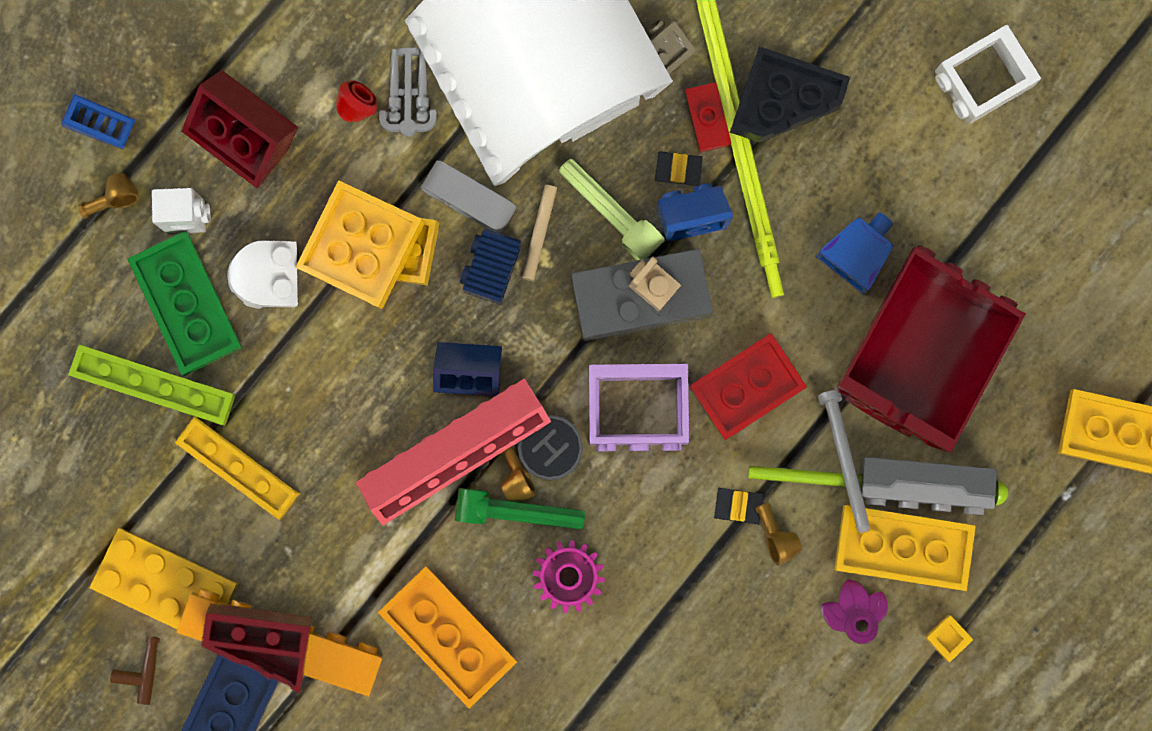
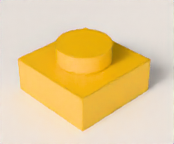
(948, 638)

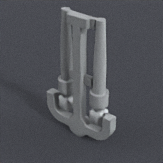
(408, 126)

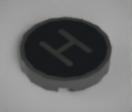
(552, 450)

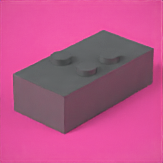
(612, 308)

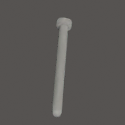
(830, 400)

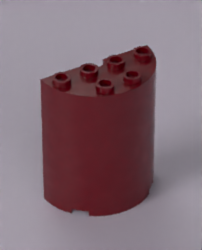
(930, 351)

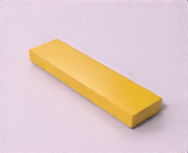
(237, 468)

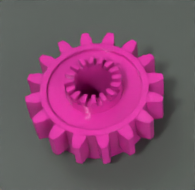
(581, 589)

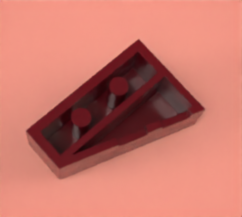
(261, 640)

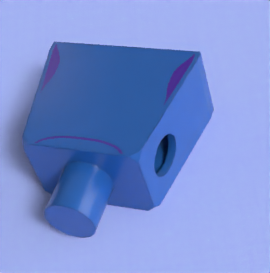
(859, 251)

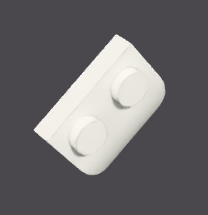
(265, 274)

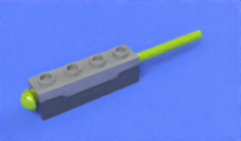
(908, 483)

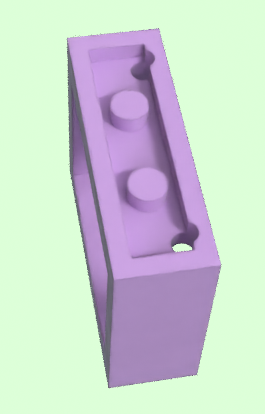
(639, 442)

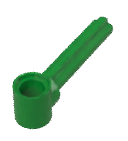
(475, 506)

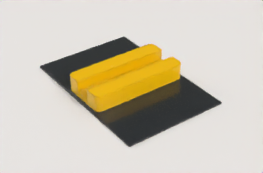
(678, 168)
(738, 506)

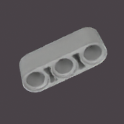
(468, 197)

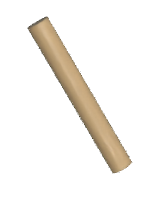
(539, 233)

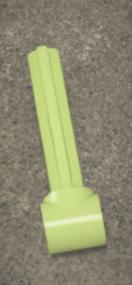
(639, 237)

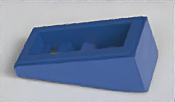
(79, 102)

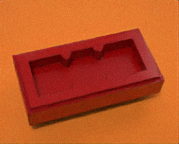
(707, 117)

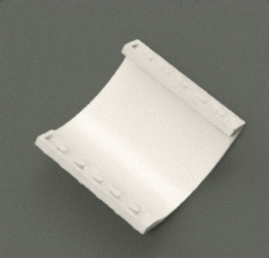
(533, 69)

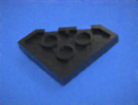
(785, 95)

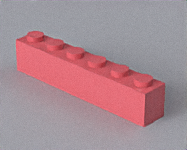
(452, 452)

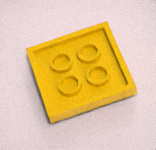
(360, 244)

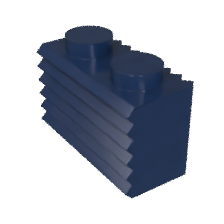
(491, 266)

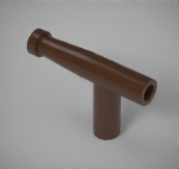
(145, 678)

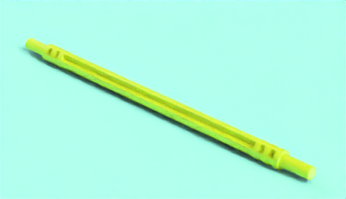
(741, 146)

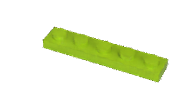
(151, 385)

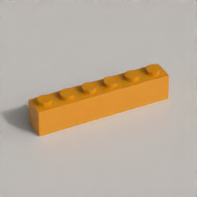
(327, 656)

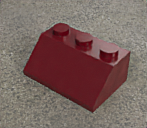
(238, 128)

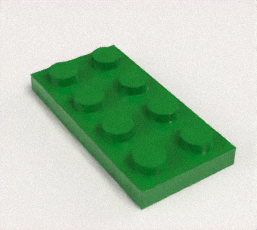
(185, 303)

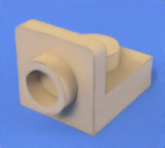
(653, 283)

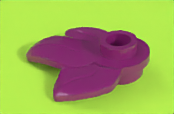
(855, 607)

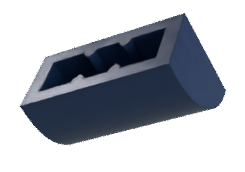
(467, 369)

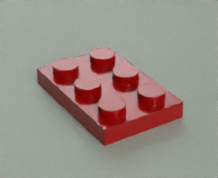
(747, 386)

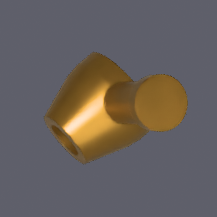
(119, 194)
(518, 483)
(780, 545)

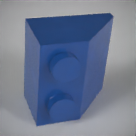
(694, 212)

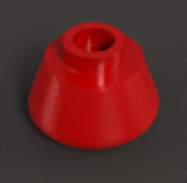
(355, 101)

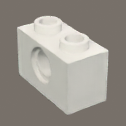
(179, 210)

